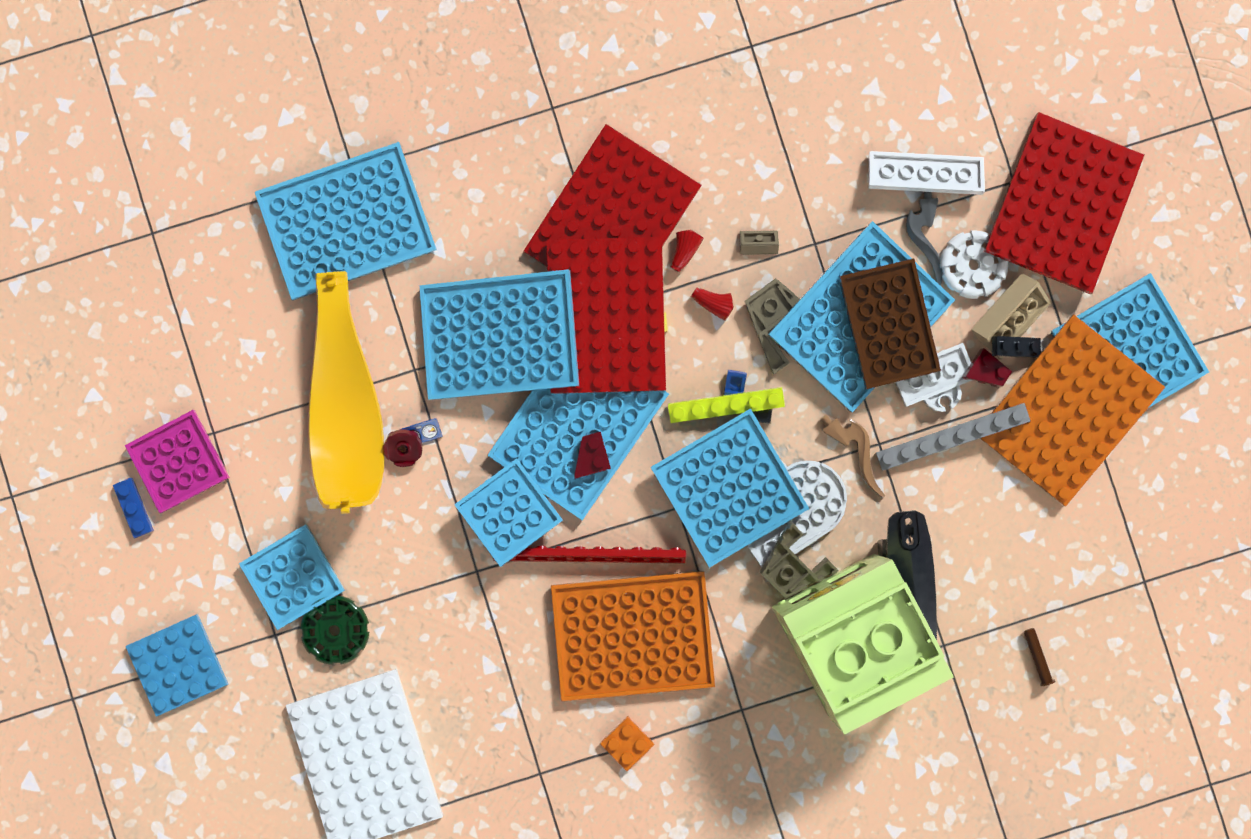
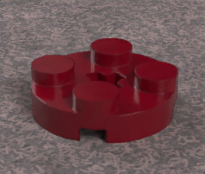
(407, 438)

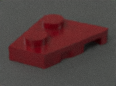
(592, 456)

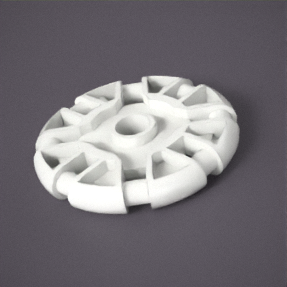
(964, 273)

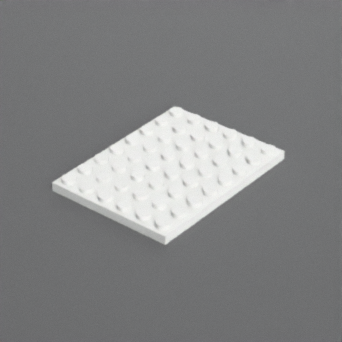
(364, 759)

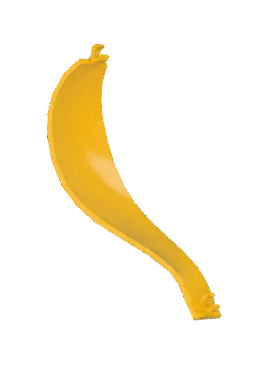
(343, 406)

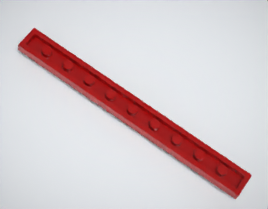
(600, 554)

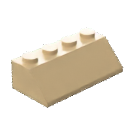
(1012, 311)

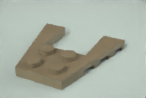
(766, 310)

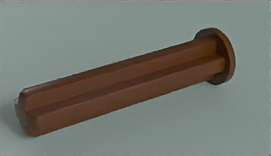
(1038, 657)

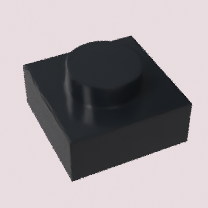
(763, 416)

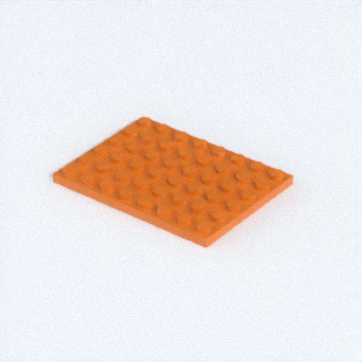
(1079, 408)
(632, 636)

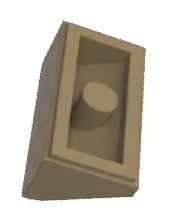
(759, 242)

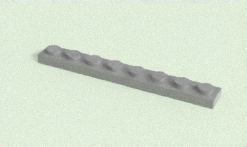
(953, 436)

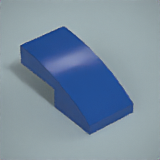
(735, 382)

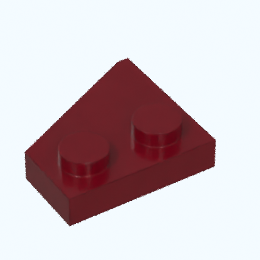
(987, 369)

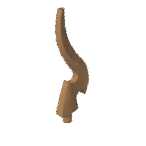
(860, 435)

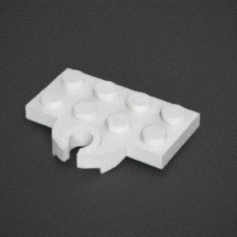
(933, 386)

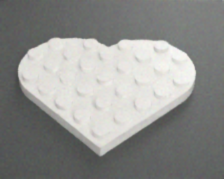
(826, 501)

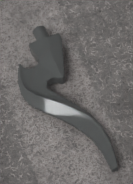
(913, 226)

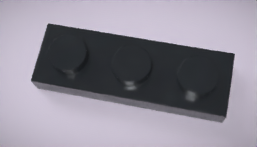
(1016, 346)

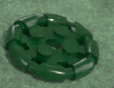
(346, 633)

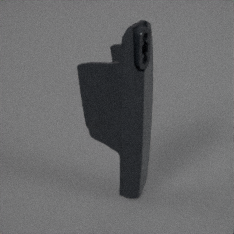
(913, 560)

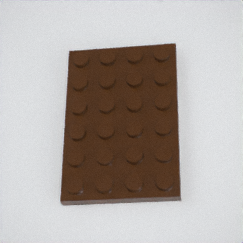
(889, 323)

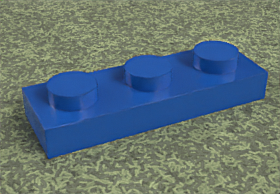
(133, 507)

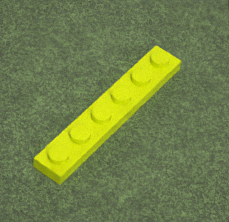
(726, 405)

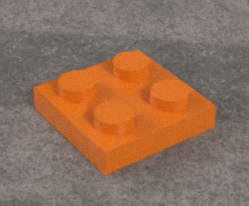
(627, 743)

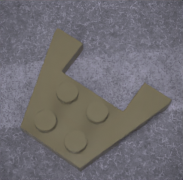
(787, 571)

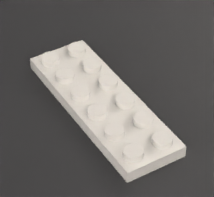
(926, 172)

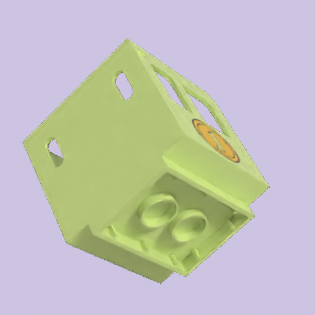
(863, 642)

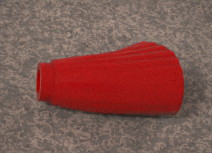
(687, 245)
(718, 304)

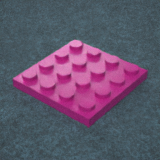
(177, 461)

